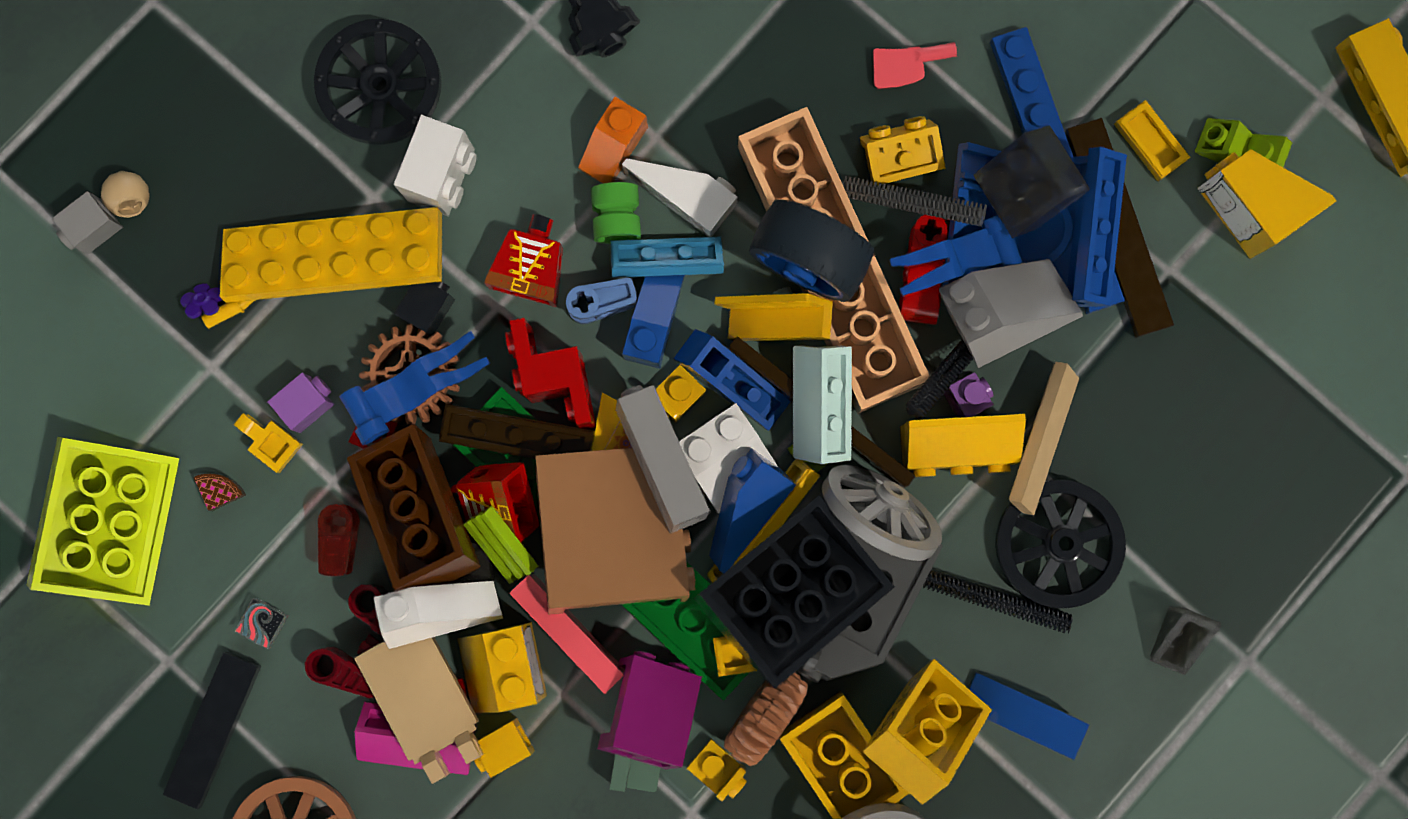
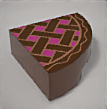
(218, 490)

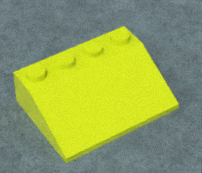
(102, 522)

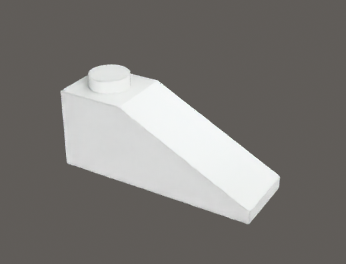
(688, 193)
(435, 611)

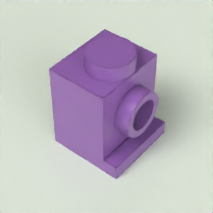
(969, 396)

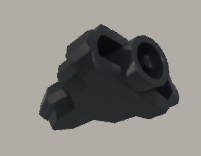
(600, 26)

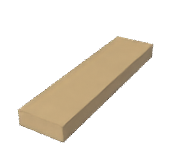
(1044, 438)

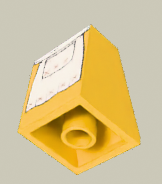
(1261, 200)
(502, 669)

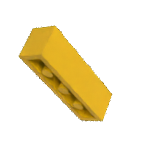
(1380, 76)

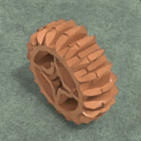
(409, 341)
(764, 719)

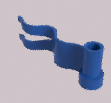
(964, 254)
(405, 391)

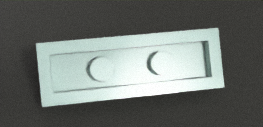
(822, 403)

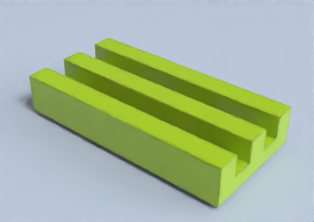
(500, 544)

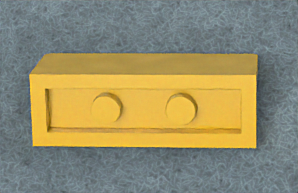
(778, 317)

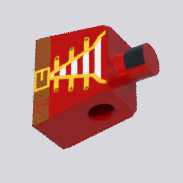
(528, 264)
(503, 488)

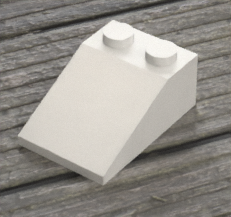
(717, 447)

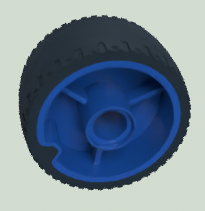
(812, 250)

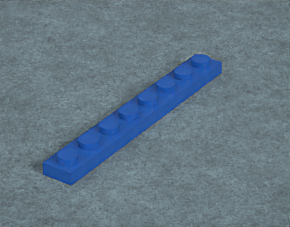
(1033, 100)

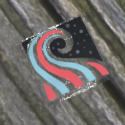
(261, 623)

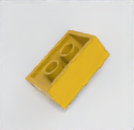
(962, 444)

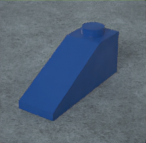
(653, 320)
(731, 378)
(749, 501)

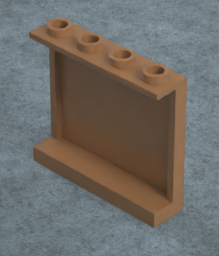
(606, 533)

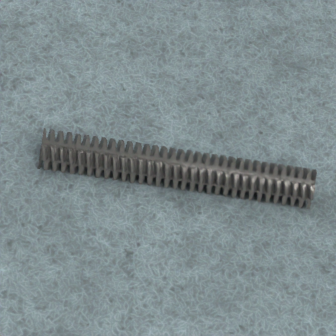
(913, 202)

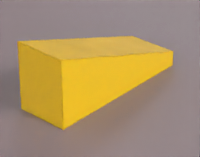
(606, 422)

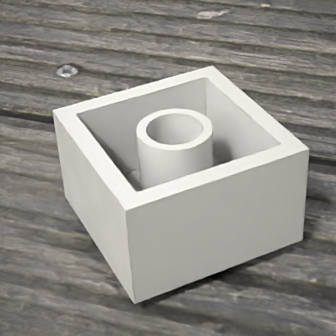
(435, 165)

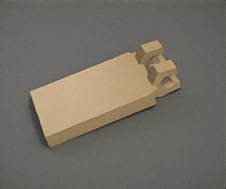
(421, 702)

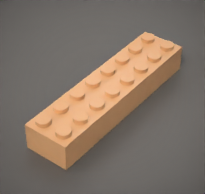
(794, 165)

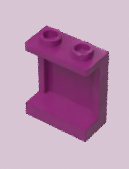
(653, 712)

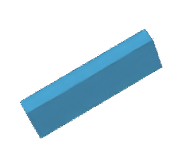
(666, 257)

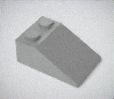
(1008, 307)

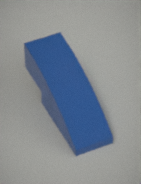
(1030, 717)

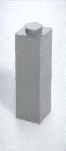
(661, 458)

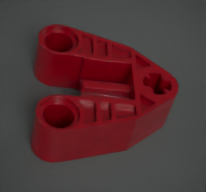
(346, 672)

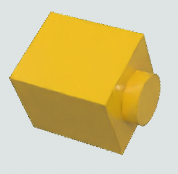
(503, 748)

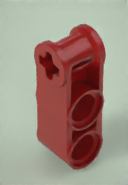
(924, 304)

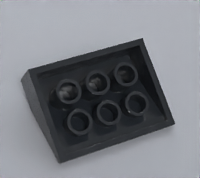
(794, 592)

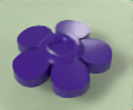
(203, 300)

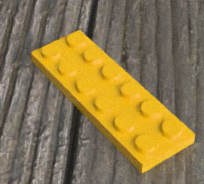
(331, 255)

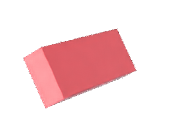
(569, 634)

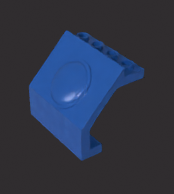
(1077, 239)

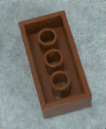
(412, 511)

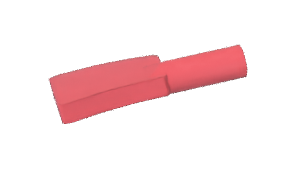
(905, 66)

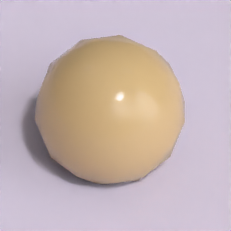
(125, 194)

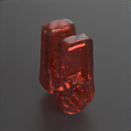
(337, 542)

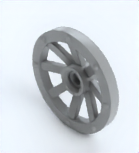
(886, 503)

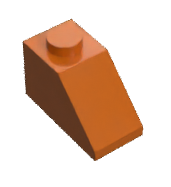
(613, 141)

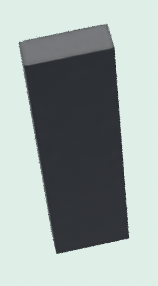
(212, 730)

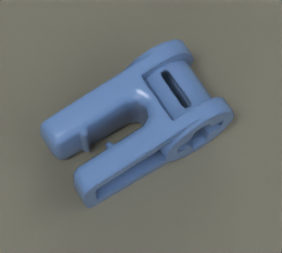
(607, 298)

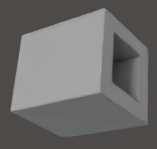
(86, 223)

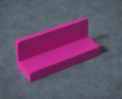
(378, 743)

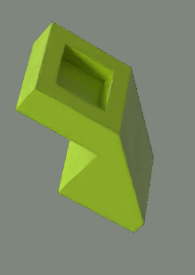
(1225, 136)

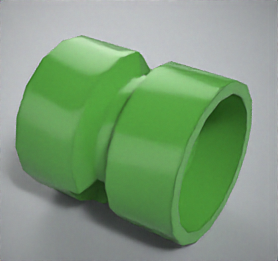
(615, 208)

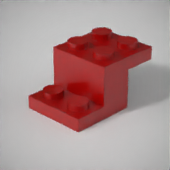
(550, 374)

